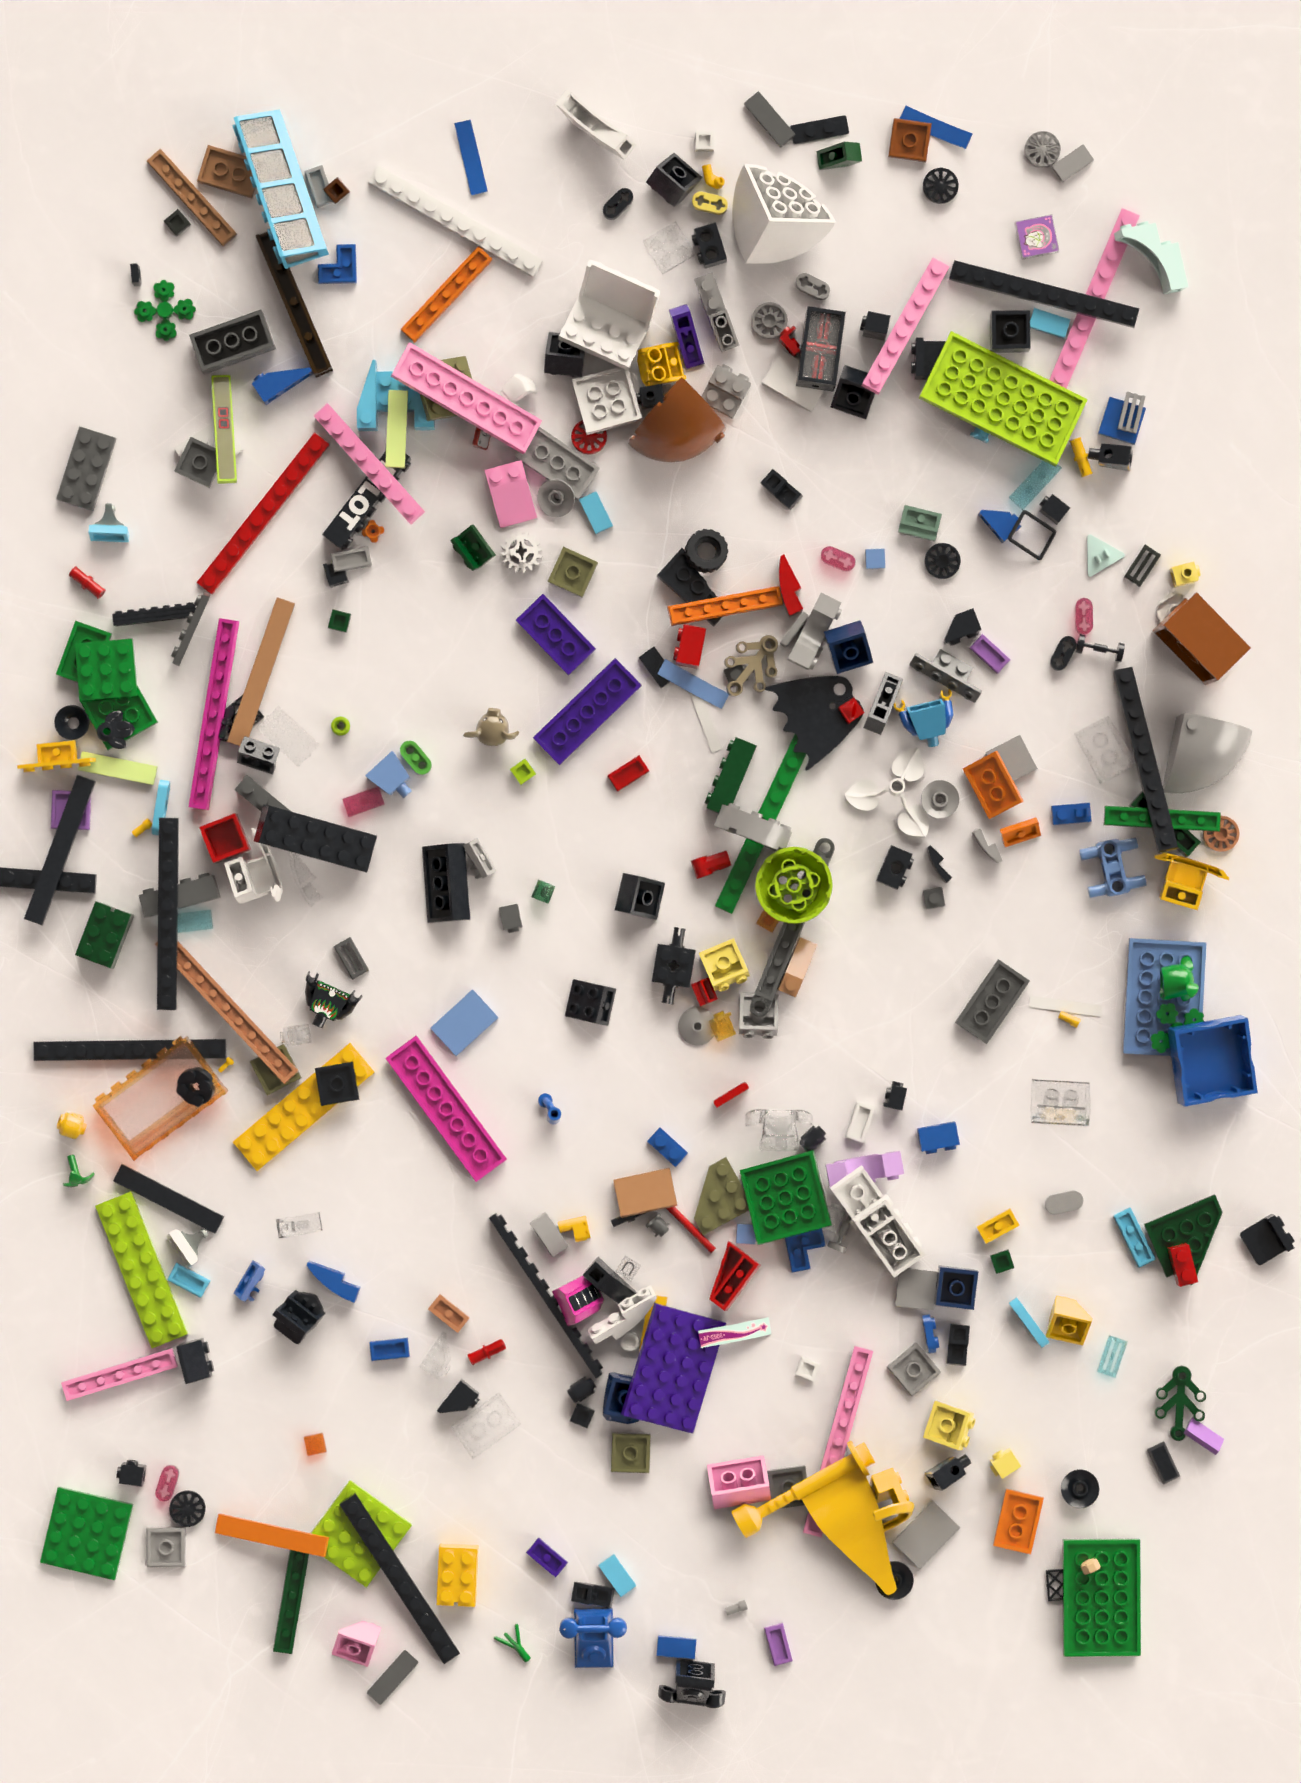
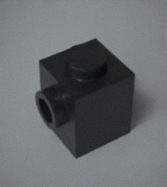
(650, 396)
(131, 1473)

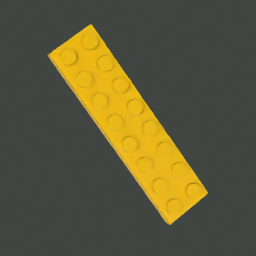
(294, 1114)

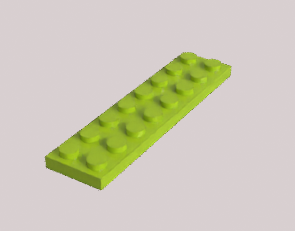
(141, 1269)

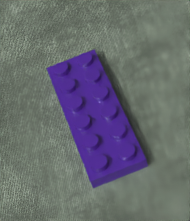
(587, 711)

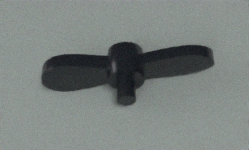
(226, 722)

